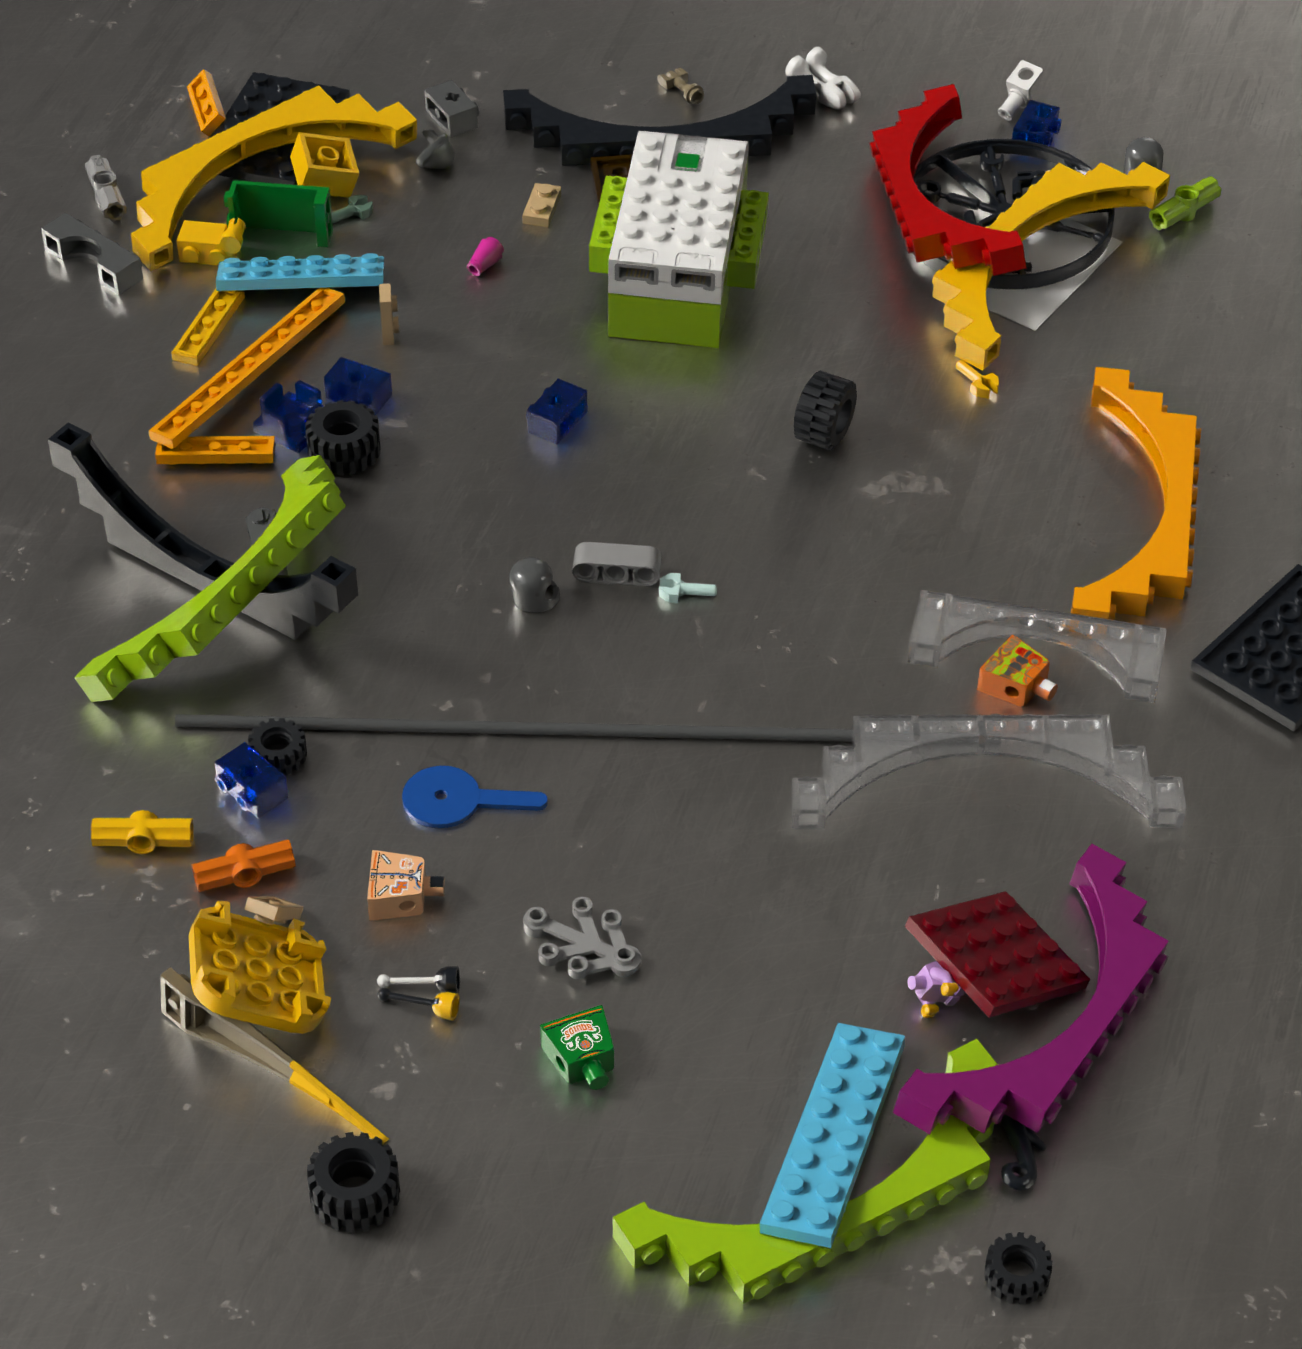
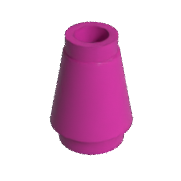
(487, 254)

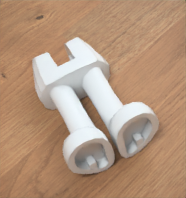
(833, 89)

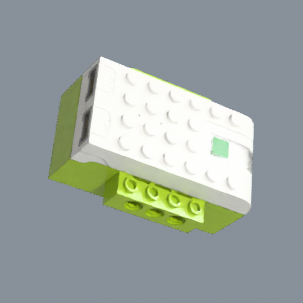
(678, 238)

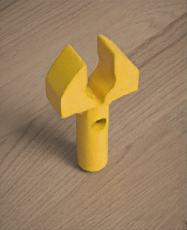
(980, 382)

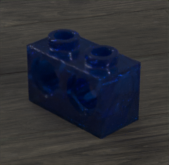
(1038, 123)

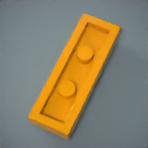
(206, 102)

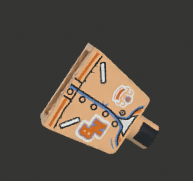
(399, 885)

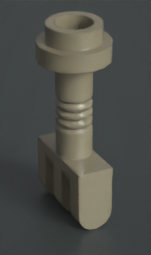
(692, 93)

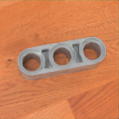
(617, 564)

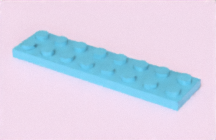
(832, 1136)

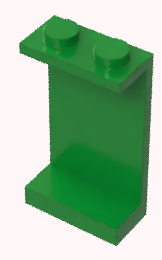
(281, 207)

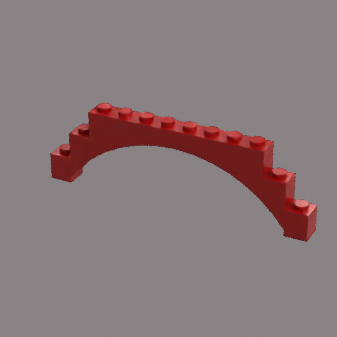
(926, 228)

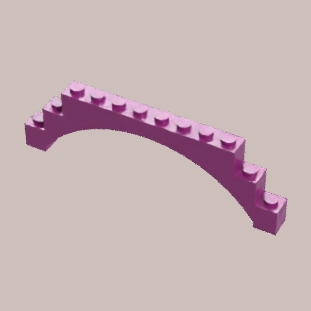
(1037, 1082)

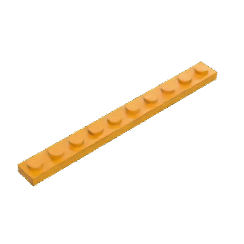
(246, 367)

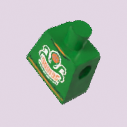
(580, 1046)

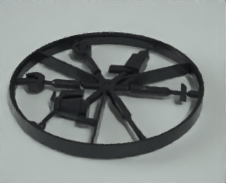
(990, 203)

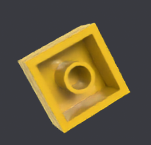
(325, 163)

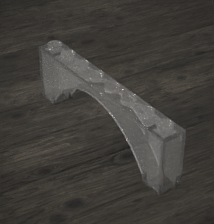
(1124, 649)

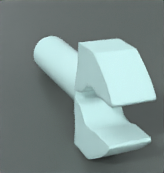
(673, 587)

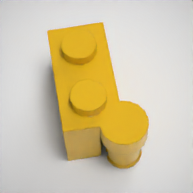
(209, 241)

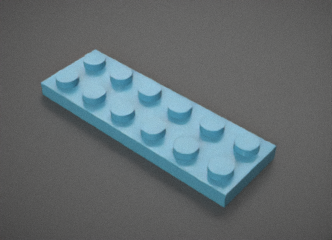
(300, 273)

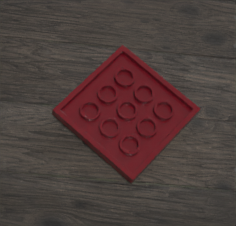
(997, 953)

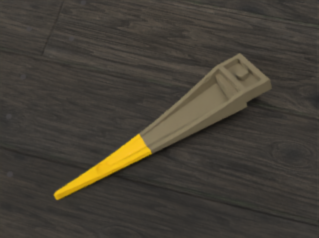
(248, 1042)

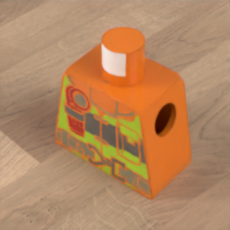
(1016, 674)

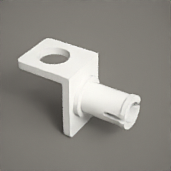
(1019, 90)

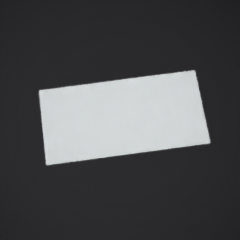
(1046, 252)

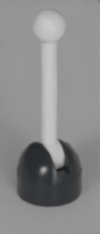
(446, 980)

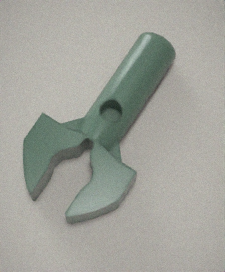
(357, 205)

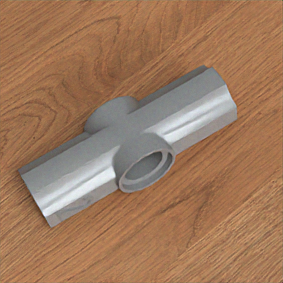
(105, 188)

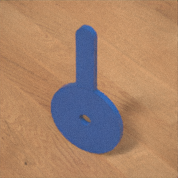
(462, 797)

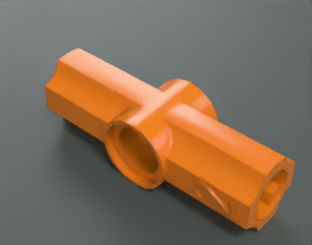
(243, 865)

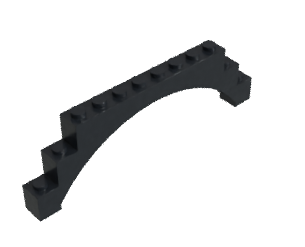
(586, 138)
(285, 604)

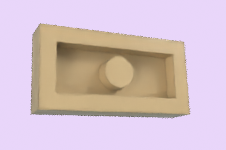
(541, 205)
(388, 305)
(273, 909)

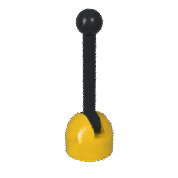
(444, 1005)

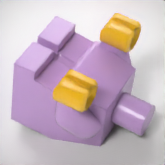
(934, 985)

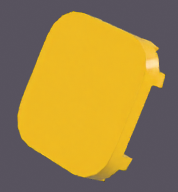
(257, 970)

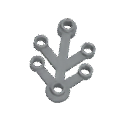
(585, 942)

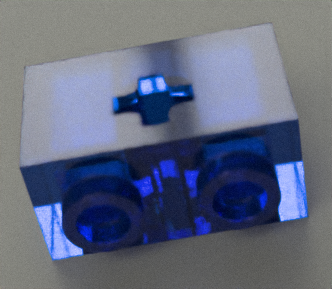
(358, 383)
(557, 411)
(250, 780)

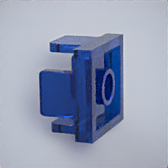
(287, 414)

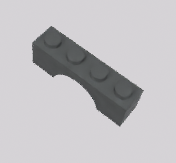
(71, 238)

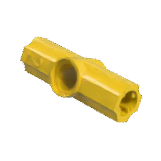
(142, 832)

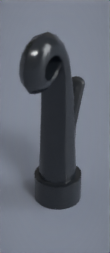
(1021, 1140)

